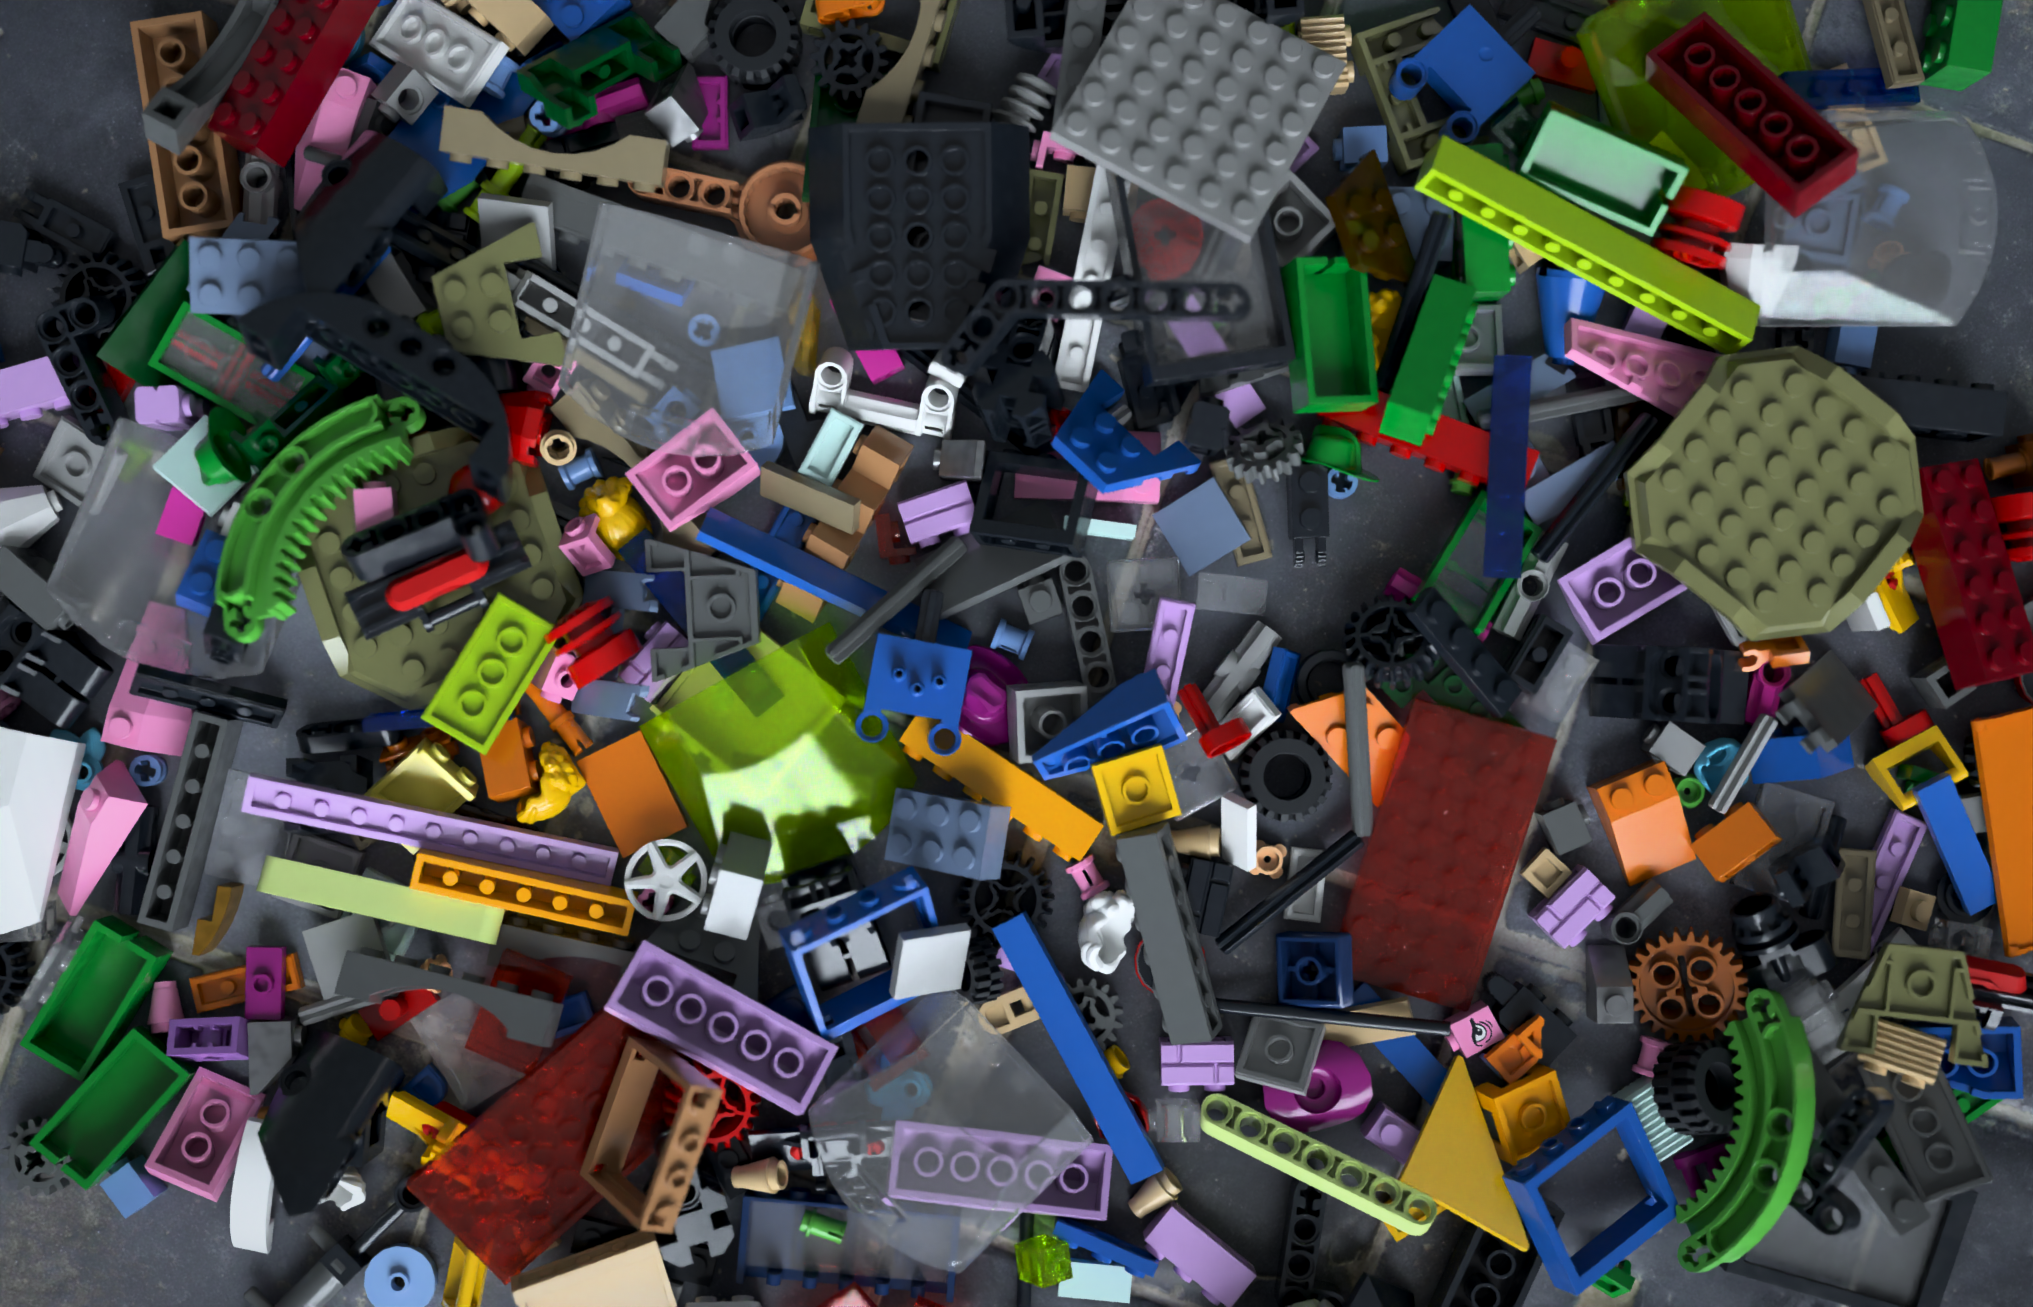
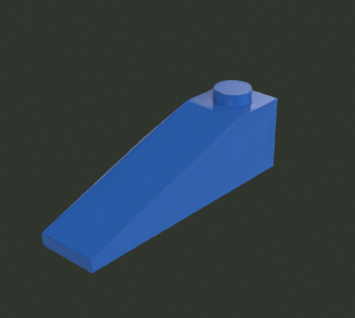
(1123, 721)
(2004, 1053)

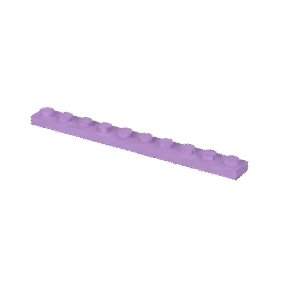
(429, 829)

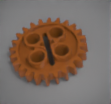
(1720, 981)

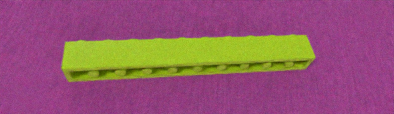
(1587, 246)

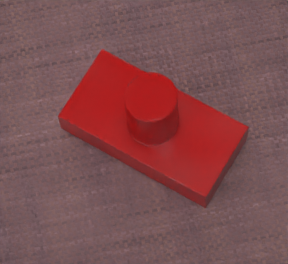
(1560, 66)
(396, 1011)

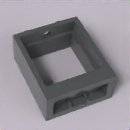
(24, 581)

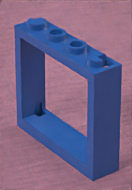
(872, 996)
(1622, 1237)

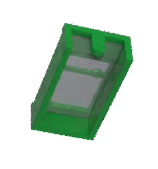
(1459, 567)

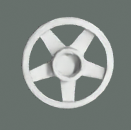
(665, 880)

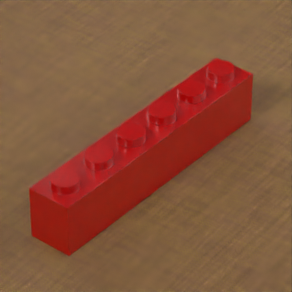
(1451, 447)

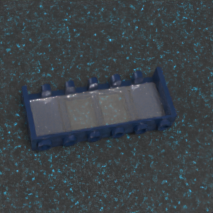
(777, 1249)

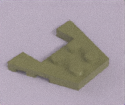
(479, 307)
(1922, 986)

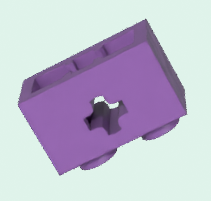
(208, 1039)

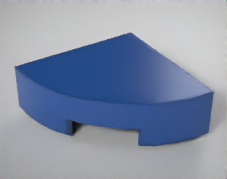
(371, 66)

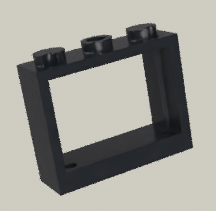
(1029, 537)

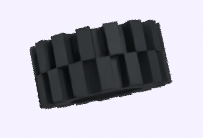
(981, 972)

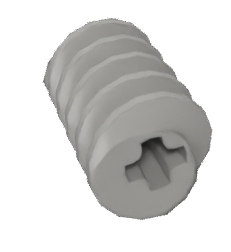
(1025, 101)

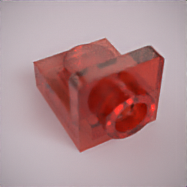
(887, 535)

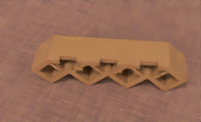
(875, 469)

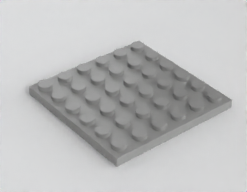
(1199, 106)

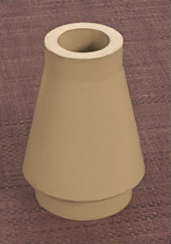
(555, 455)
(1198, 841)
(763, 1175)
(1155, 1192)

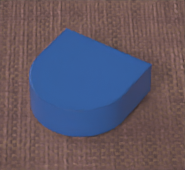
(428, 1085)

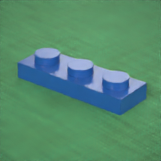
(1106, 1247)

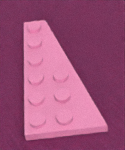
(1643, 365)

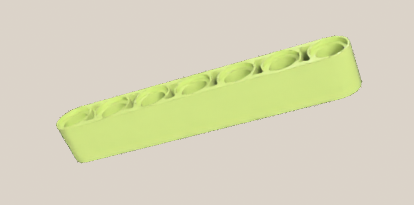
(380, 900)
(1334, 1161)

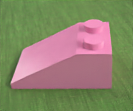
(687, 486)
(204, 1134)

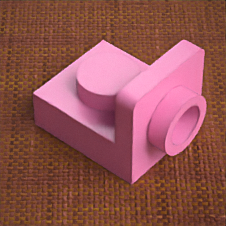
(1059, 152)
(585, 547)

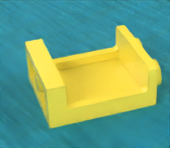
(427, 780)

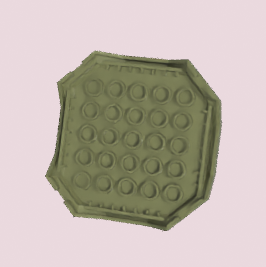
(1778, 493)
(409, 661)

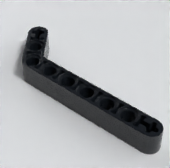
(1098, 309)

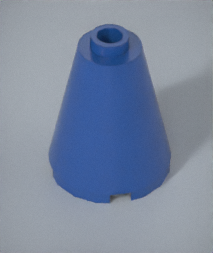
(1560, 298)

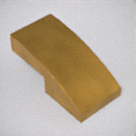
(213, 928)

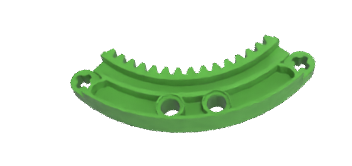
(264, 547)
(1776, 1085)

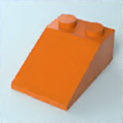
(1643, 820)

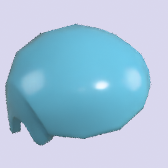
(1714, 762)

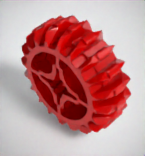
(736, 1111)

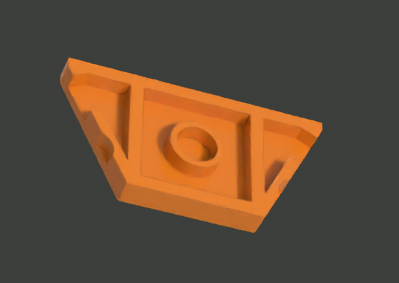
(1327, 725)

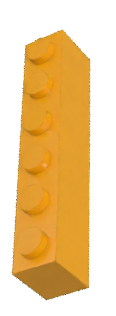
(1004, 783)
(524, 891)

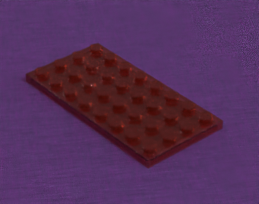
(1443, 852)
(516, 1169)

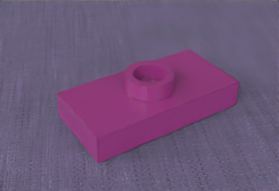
(716, 124)
(265, 982)

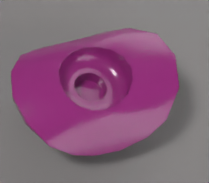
(985, 696)
(1335, 1095)

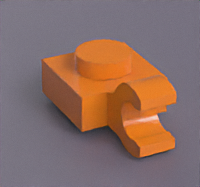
(1777, 651)

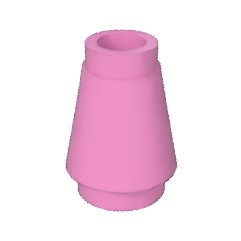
(164, 1006)

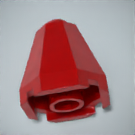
(527, 423)

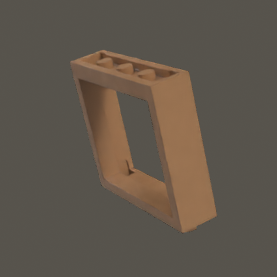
(619, 1124)

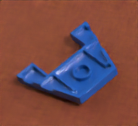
(1107, 451)

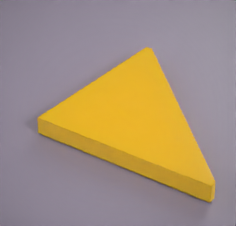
(1459, 1162)

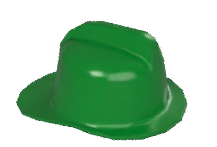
(1338, 450)
(217, 453)

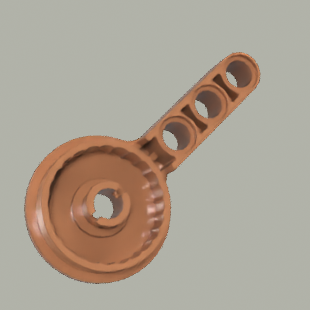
(750, 205)

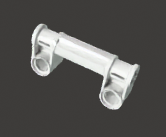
(832, 390)

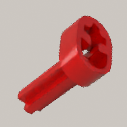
(1895, 727)
(1215, 737)

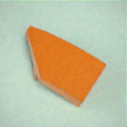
(1518, 1050)

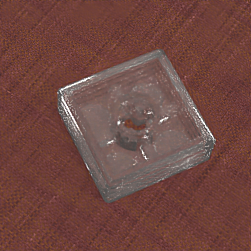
(1126, 577)
(1212, 779)

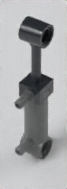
(342, 1258)

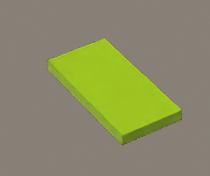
(490, 674)

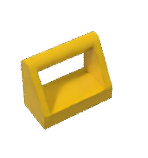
(1929, 739)
(464, 1278)

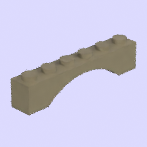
(894, 95)
(631, 160)
(587, 428)

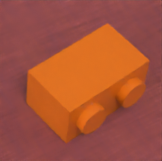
(510, 763)
(1735, 841)

